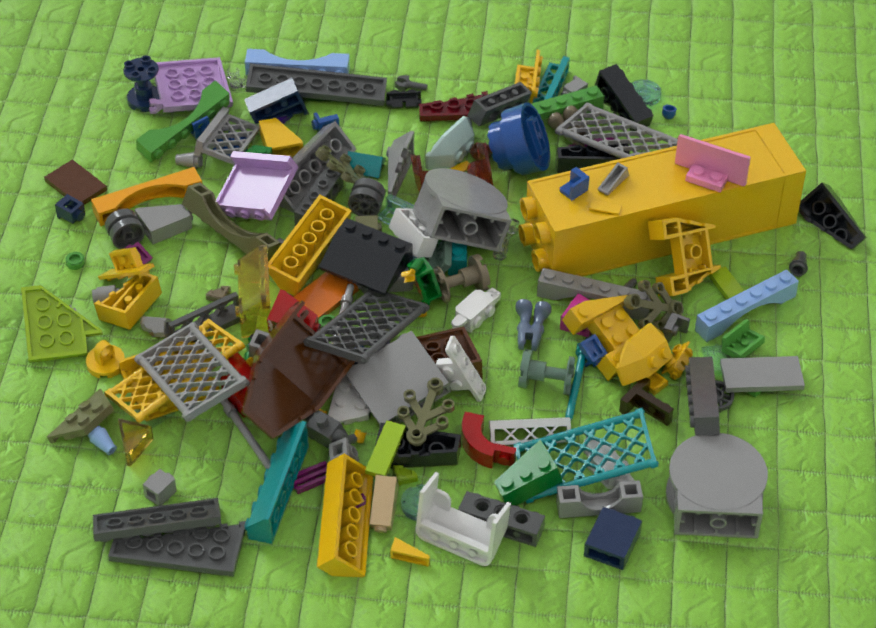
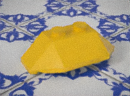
(643, 355)

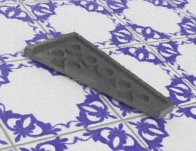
(193, 550)

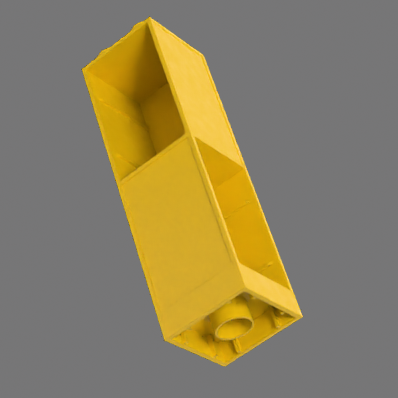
(588, 241)

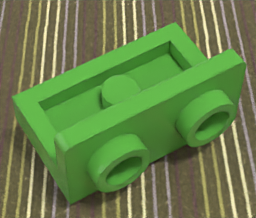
(741, 341)

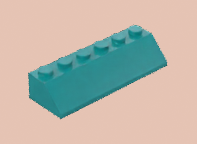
(278, 484)

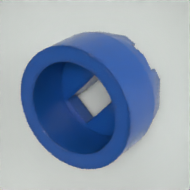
(668, 111)

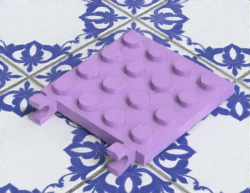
(182, 83)

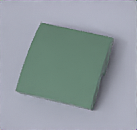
(441, 256)

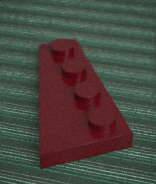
(449, 110)

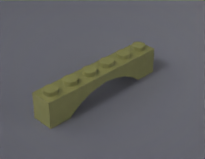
(203, 204)

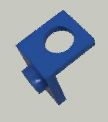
(197, 132)

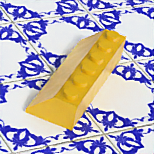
(306, 244)
(344, 526)

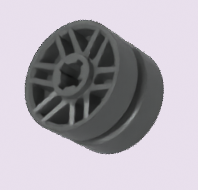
(366, 197)
(124, 228)

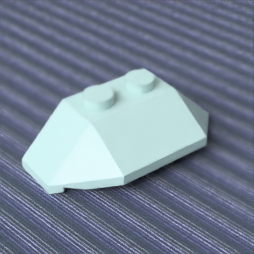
(451, 145)

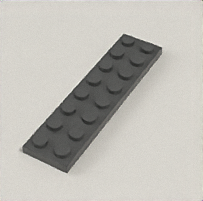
(320, 84)

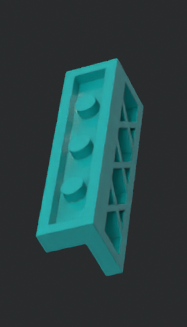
(557, 80)

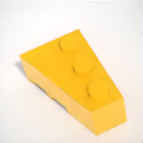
(130, 302)

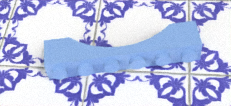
(332, 63)
(720, 317)

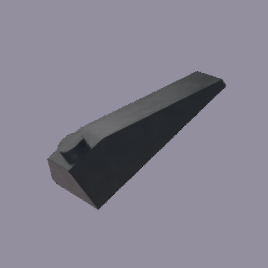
(828, 213)

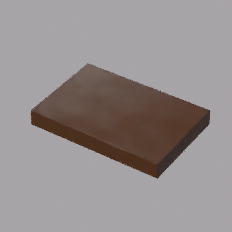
(76, 182)

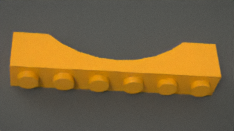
(167, 186)

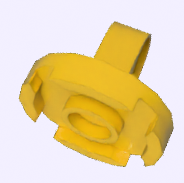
(104, 360)

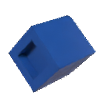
(577, 185)

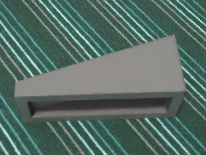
(614, 178)

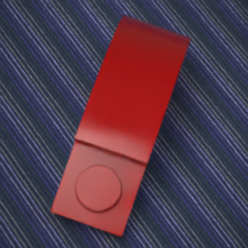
(479, 447)

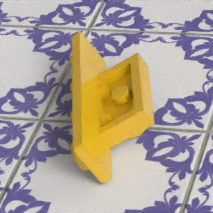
(530, 76)
(126, 263)

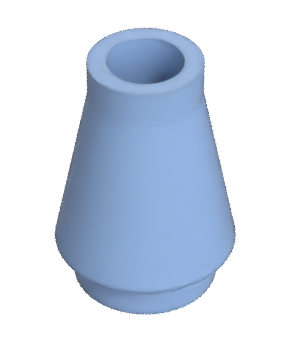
(101, 439)

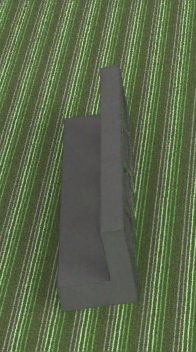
(223, 316)

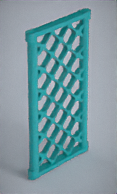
(589, 431)

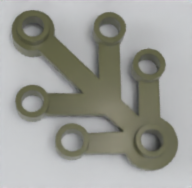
(333, 164)
(634, 301)
(425, 414)

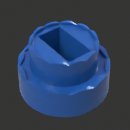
(520, 140)

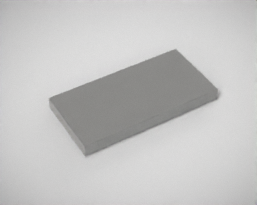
(762, 374)

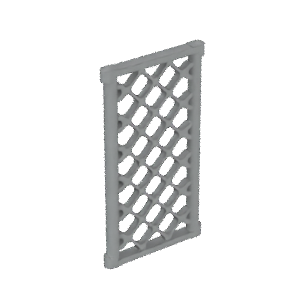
(611, 118)
(192, 408)

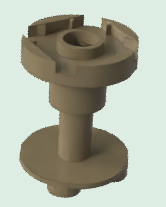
(474, 274)

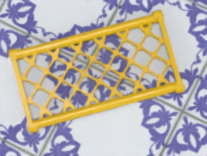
(137, 376)

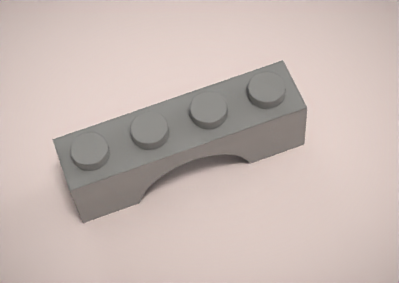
(574, 502)

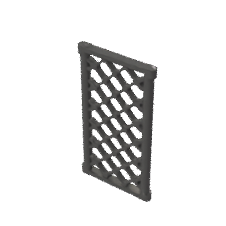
(359, 354)

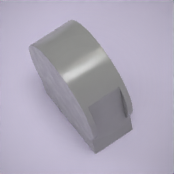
(462, 209)
(716, 487)

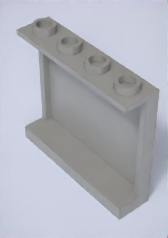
(392, 372)

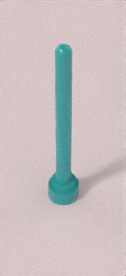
(576, 383)

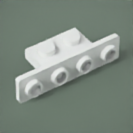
(460, 370)

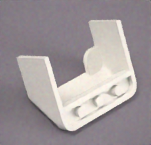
(457, 530)

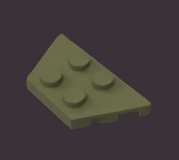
(84, 419)

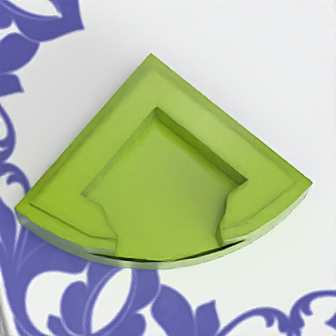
(404, 475)

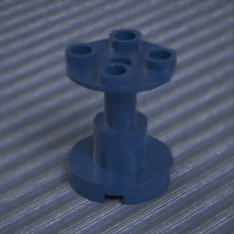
(141, 71)

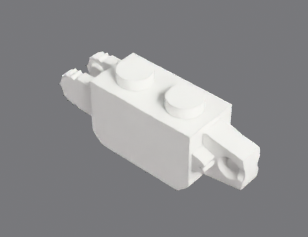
(475, 309)
(609, 483)

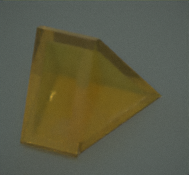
(134, 439)

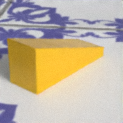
(408, 553)

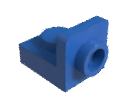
(318, 123)
(592, 350)

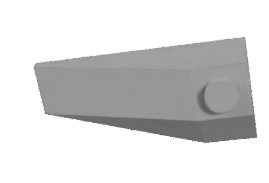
(399, 161)

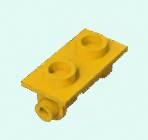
(680, 355)

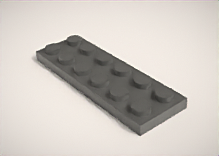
(156, 519)

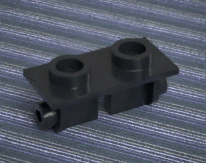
(411, 97)

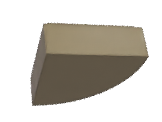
(217, 294)

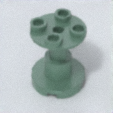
(539, 371)

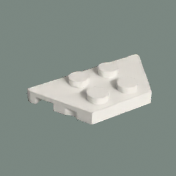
(347, 404)

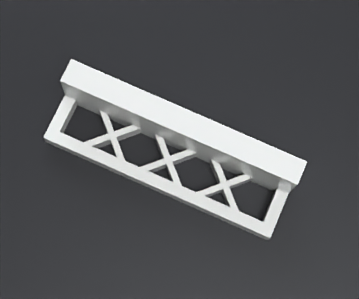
(526, 423)

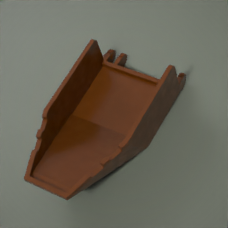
(290, 378)

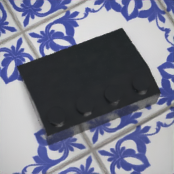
(366, 256)

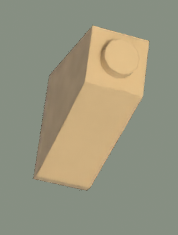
(384, 503)

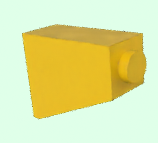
(279, 137)

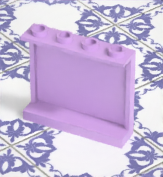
(256, 185)

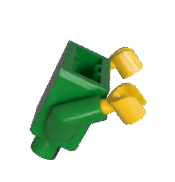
(424, 280)

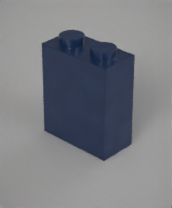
(612, 538)

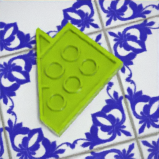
(53, 326)

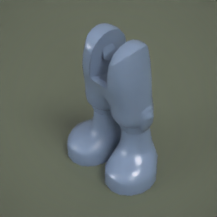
(525, 330)

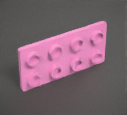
(711, 164)

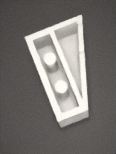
(409, 229)

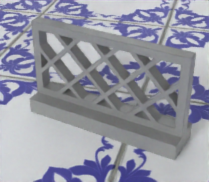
(215, 131)

